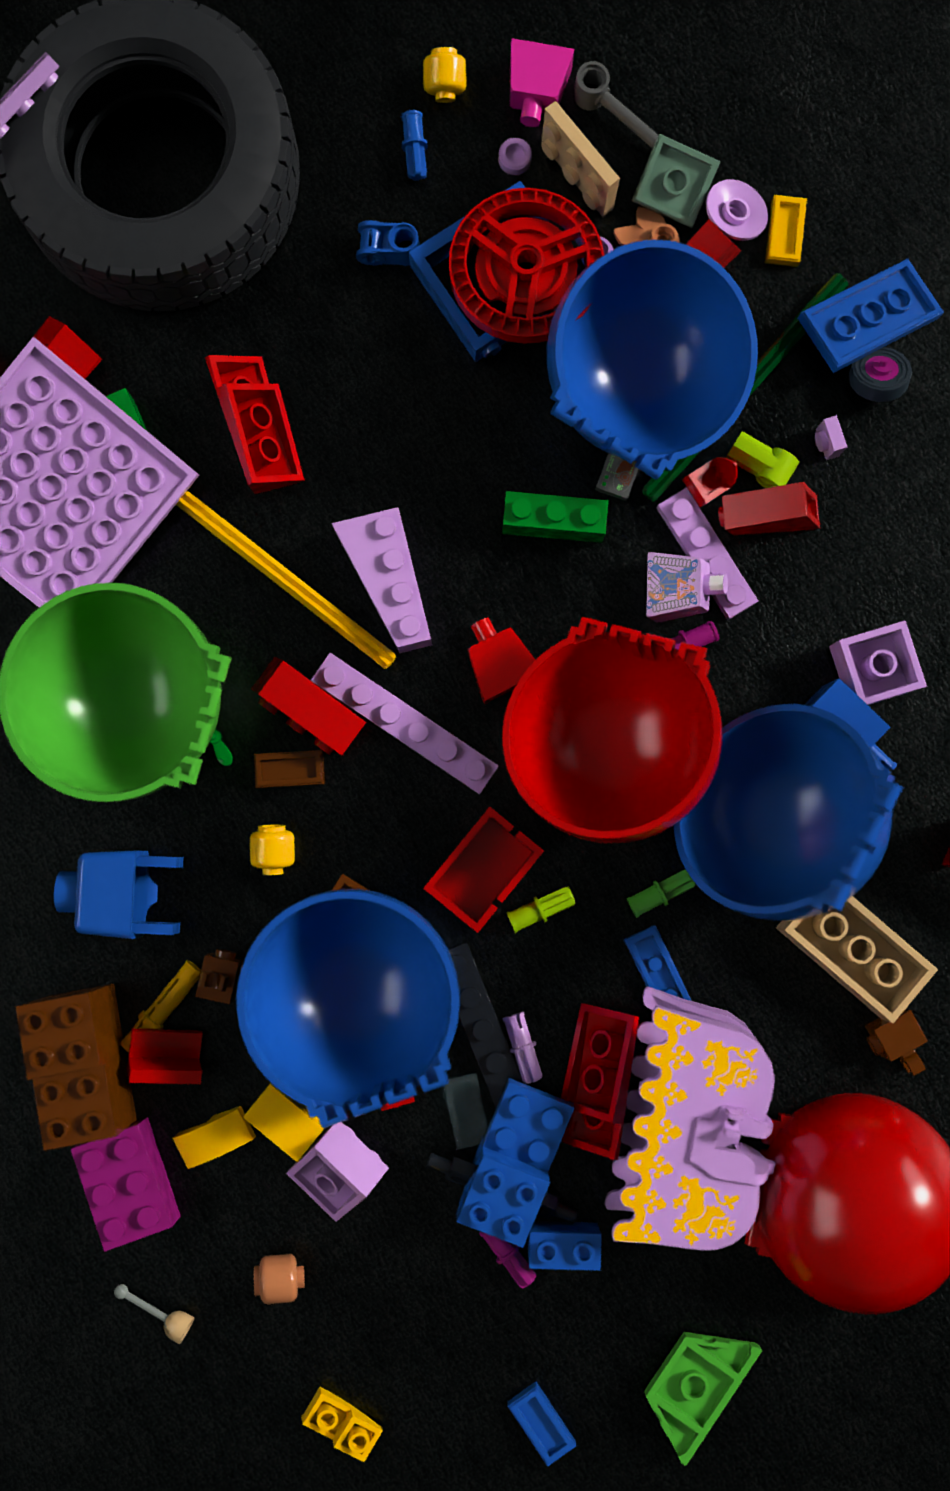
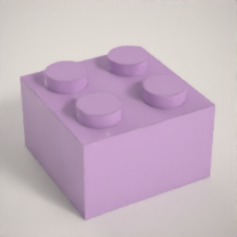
(879, 663)

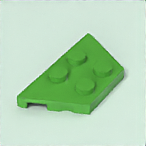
(697, 1386)

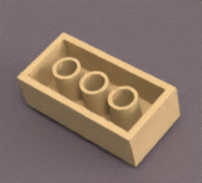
(863, 957)

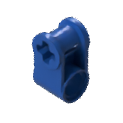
(381, 240)

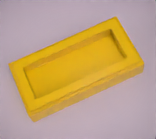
(786, 230)

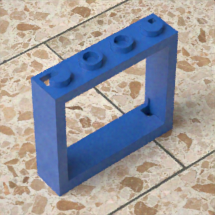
(432, 253)

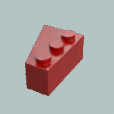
(307, 707)

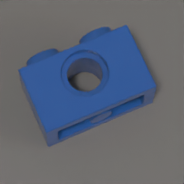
(564, 1246)

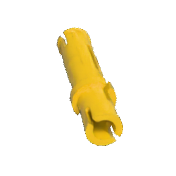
(166, 1001)

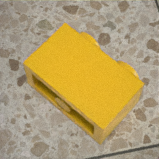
(284, 1122)

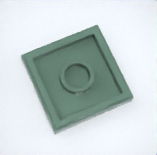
(675, 180)

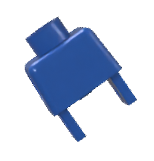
(113, 894)

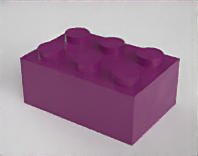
(126, 1185)

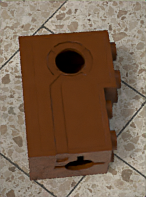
(77, 1066)

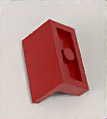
(164, 1056)

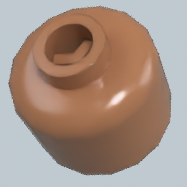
(278, 1279)

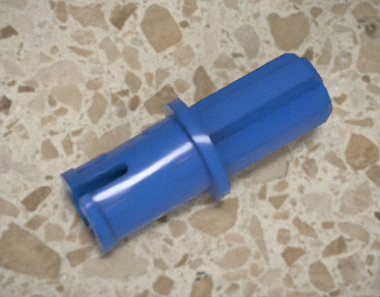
(414, 144)

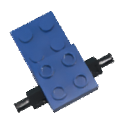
(511, 1166)

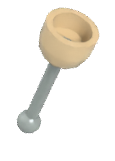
(175, 1324)

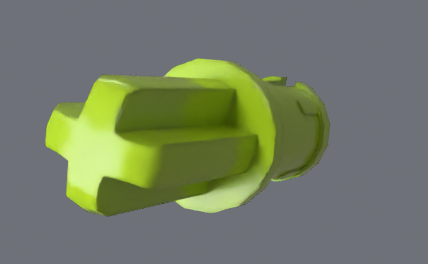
(541, 908)

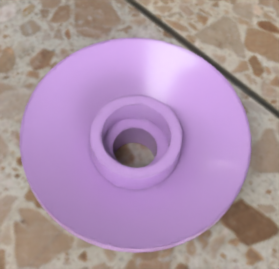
(737, 209)

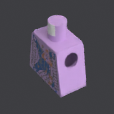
(680, 586)

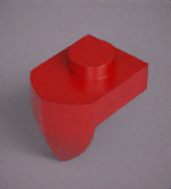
(711, 479)

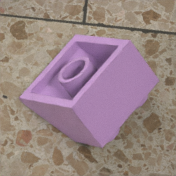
(338, 1170)

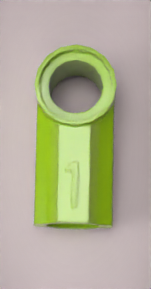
(769, 465)

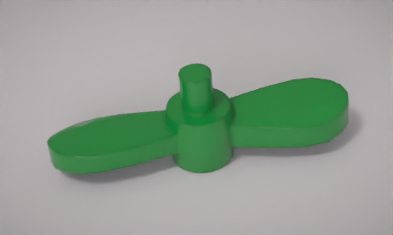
(221, 750)

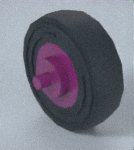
(881, 375)

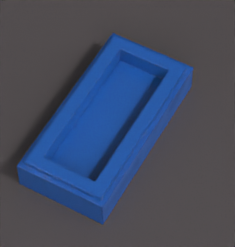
(541, 1423)

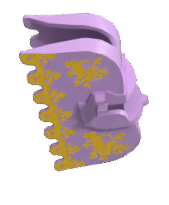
(686, 1165)

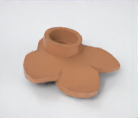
(648, 227)

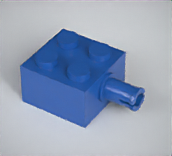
(844, 703)

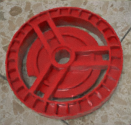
(512, 243)

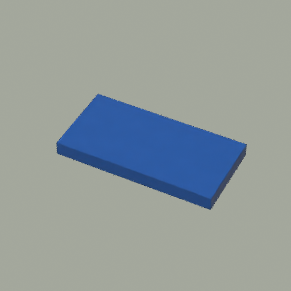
(870, 315)

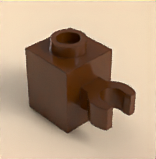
(219, 976)
(898, 1040)

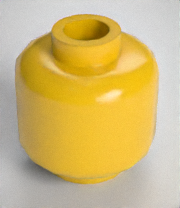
(444, 74)
(272, 849)

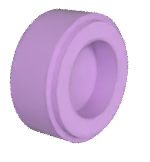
(515, 156)

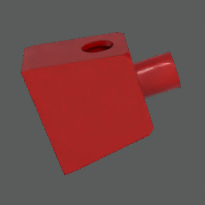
(497, 660)

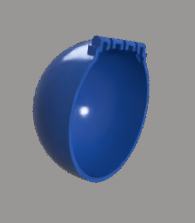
(655, 357)
(789, 815)
(349, 1003)

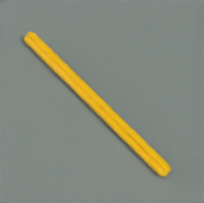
(286, 580)

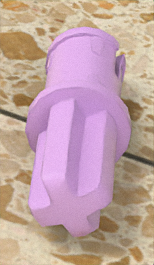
(523, 1047)

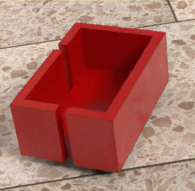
(483, 868)

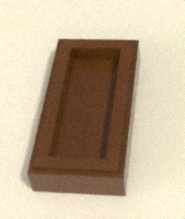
(289, 769)

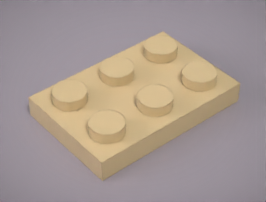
(579, 160)

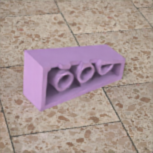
(384, 564)

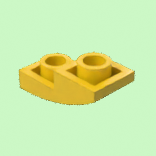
(214, 1138)
(343, 1423)

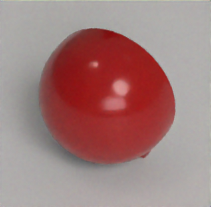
(613, 733)
(856, 1203)

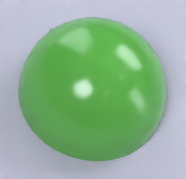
(111, 693)

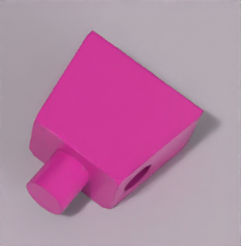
(537, 77)

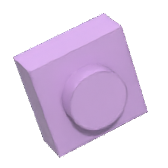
(830, 438)

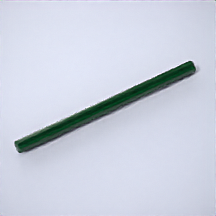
(765, 365)

